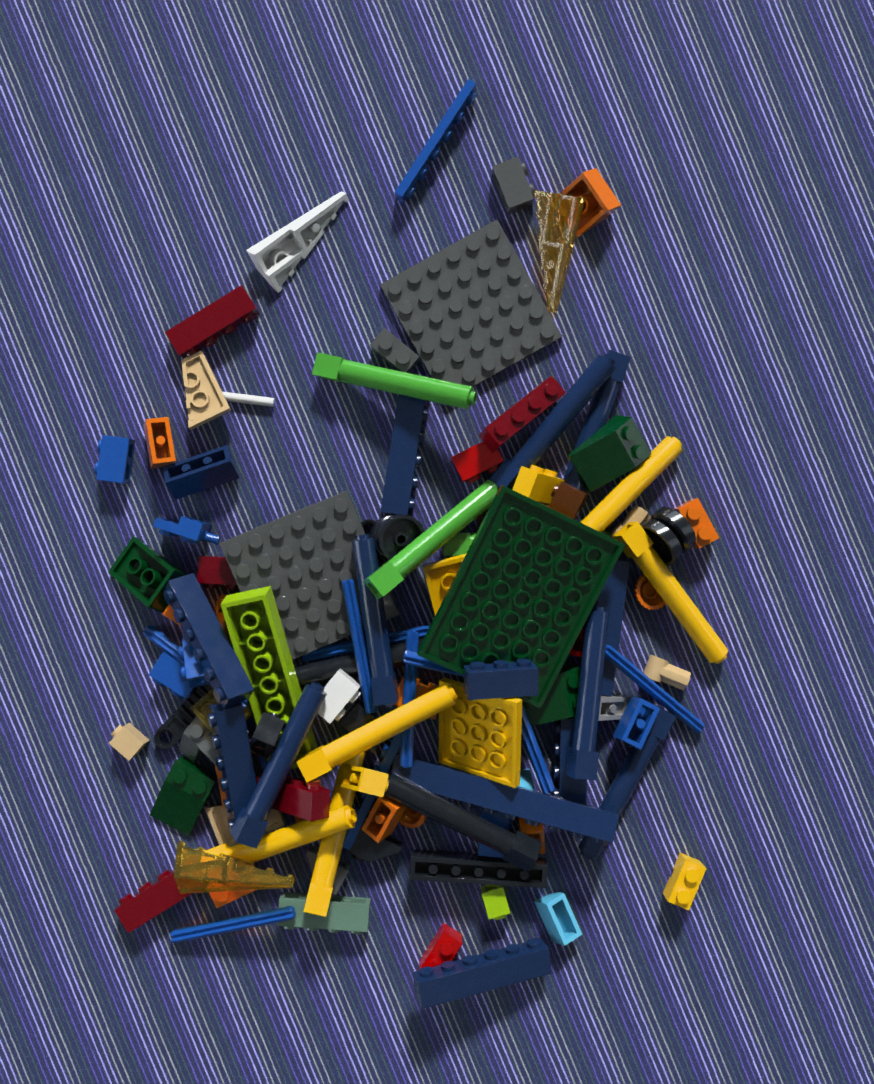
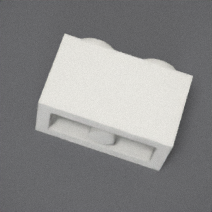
(339, 691)

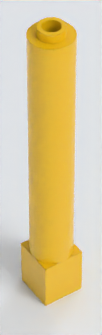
(633, 484)
(640, 550)
(375, 732)
(291, 836)
(330, 848)

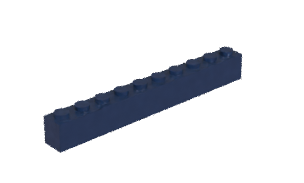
(513, 802)

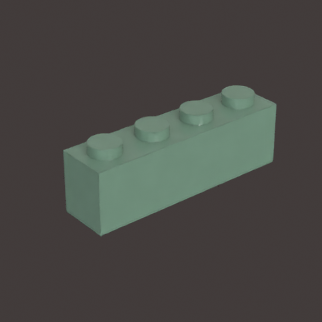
(343, 914)

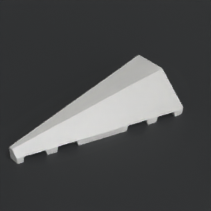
(283, 250)

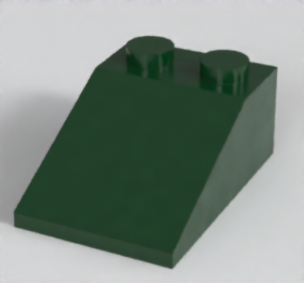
(609, 452)
(145, 573)
(560, 701)
(184, 795)

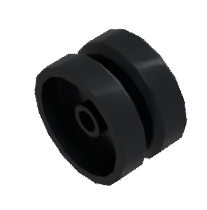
(393, 534)
(670, 534)

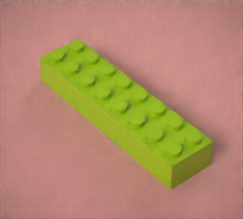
(265, 656)

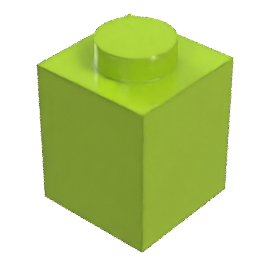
(495, 901)

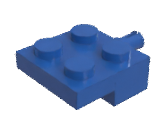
(189, 528)

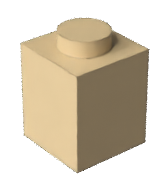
(128, 741)

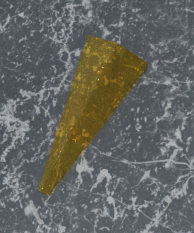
(558, 226)
(205, 872)

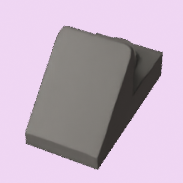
(612, 707)

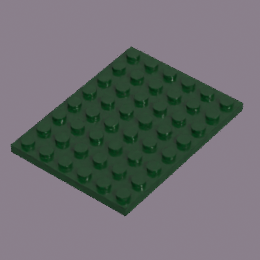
(521, 590)

